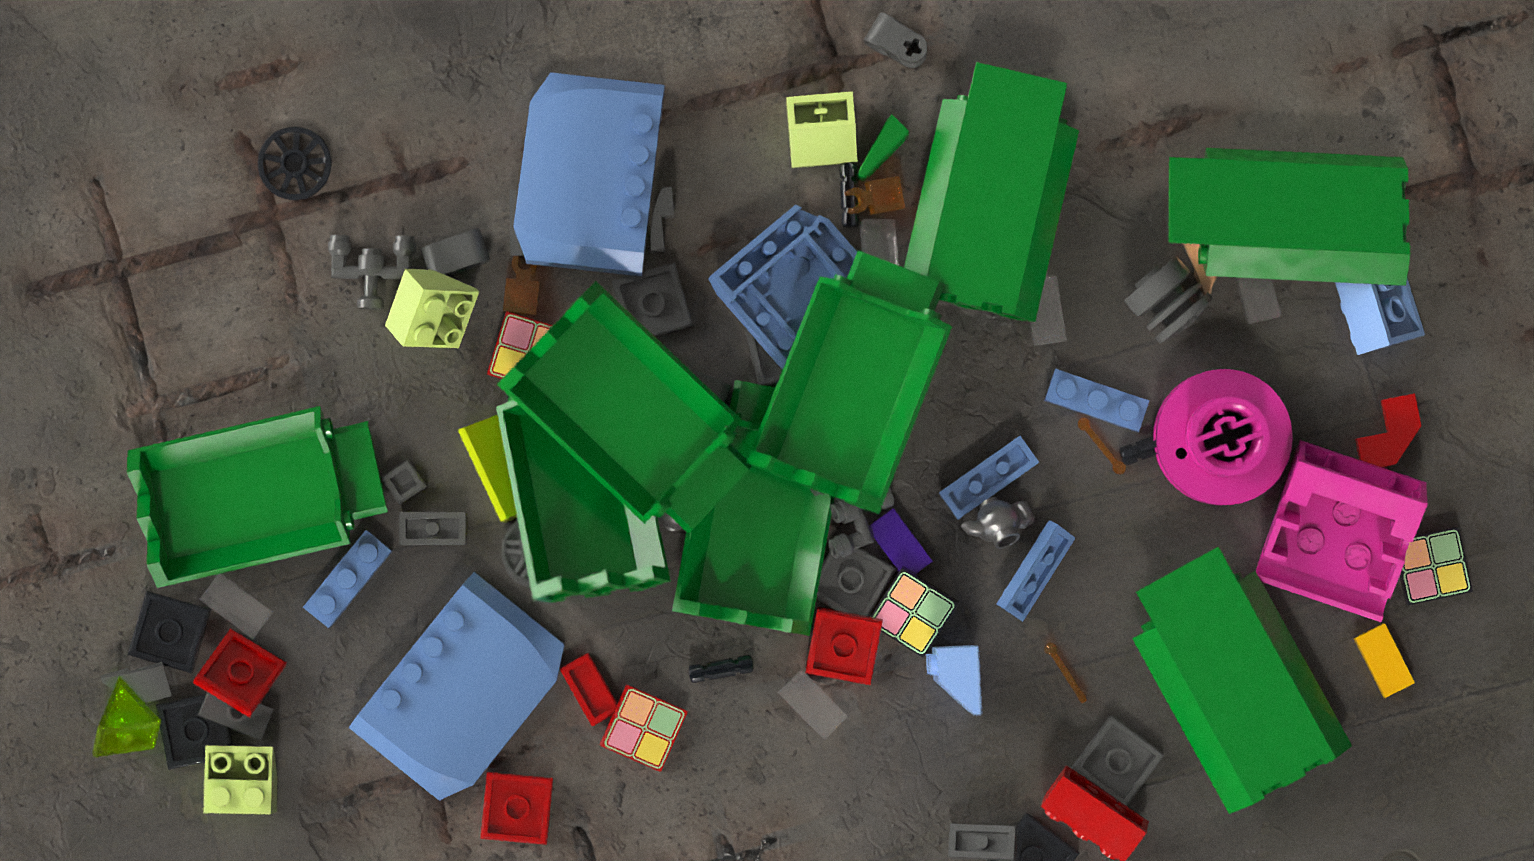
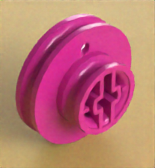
(1182, 425)

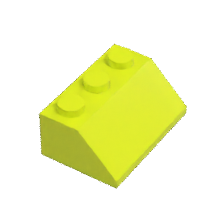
(487, 452)

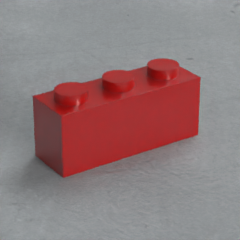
(1094, 815)

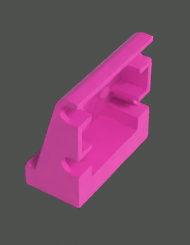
(1341, 531)

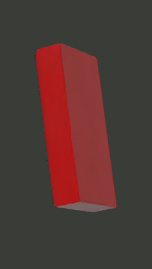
(589, 689)

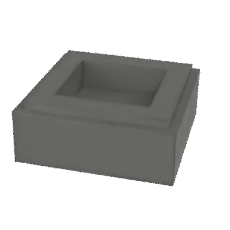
(404, 481)

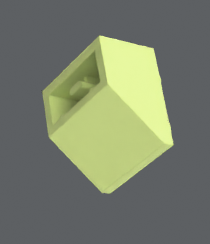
(821, 129)
(430, 309)
(240, 780)

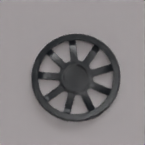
(295, 163)

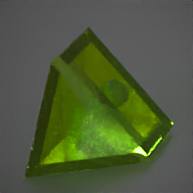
(125, 724)

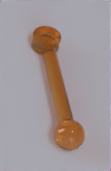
(1118, 466)
(1051, 649)

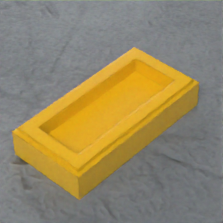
(1384, 660)

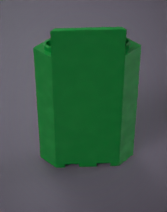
(994, 192)
(1292, 215)
(854, 382)
(629, 411)
(253, 493)
(570, 523)
(760, 546)
(1236, 680)

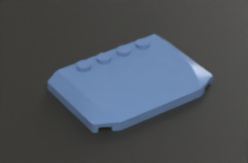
(588, 173)
(776, 275)
(461, 690)

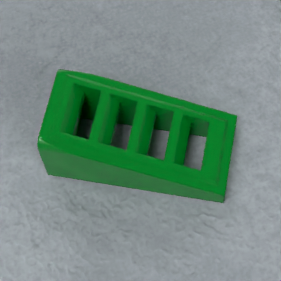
(888, 141)

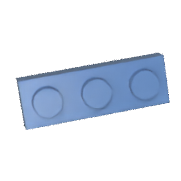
(1096, 400)
(988, 477)
(1036, 570)
(347, 579)

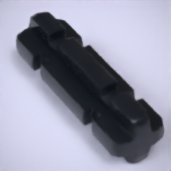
(848, 173)
(1144, 449)
(721, 668)

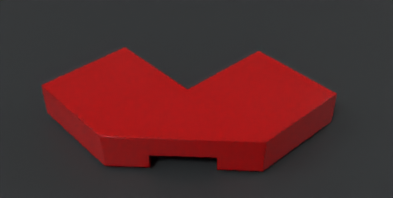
(1401, 423)

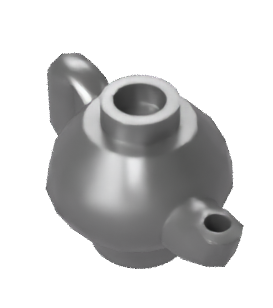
(999, 522)

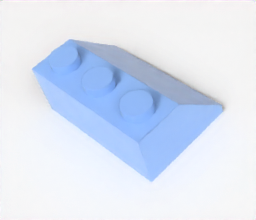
(1379, 314)
(957, 673)

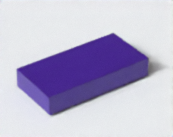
(899, 543)

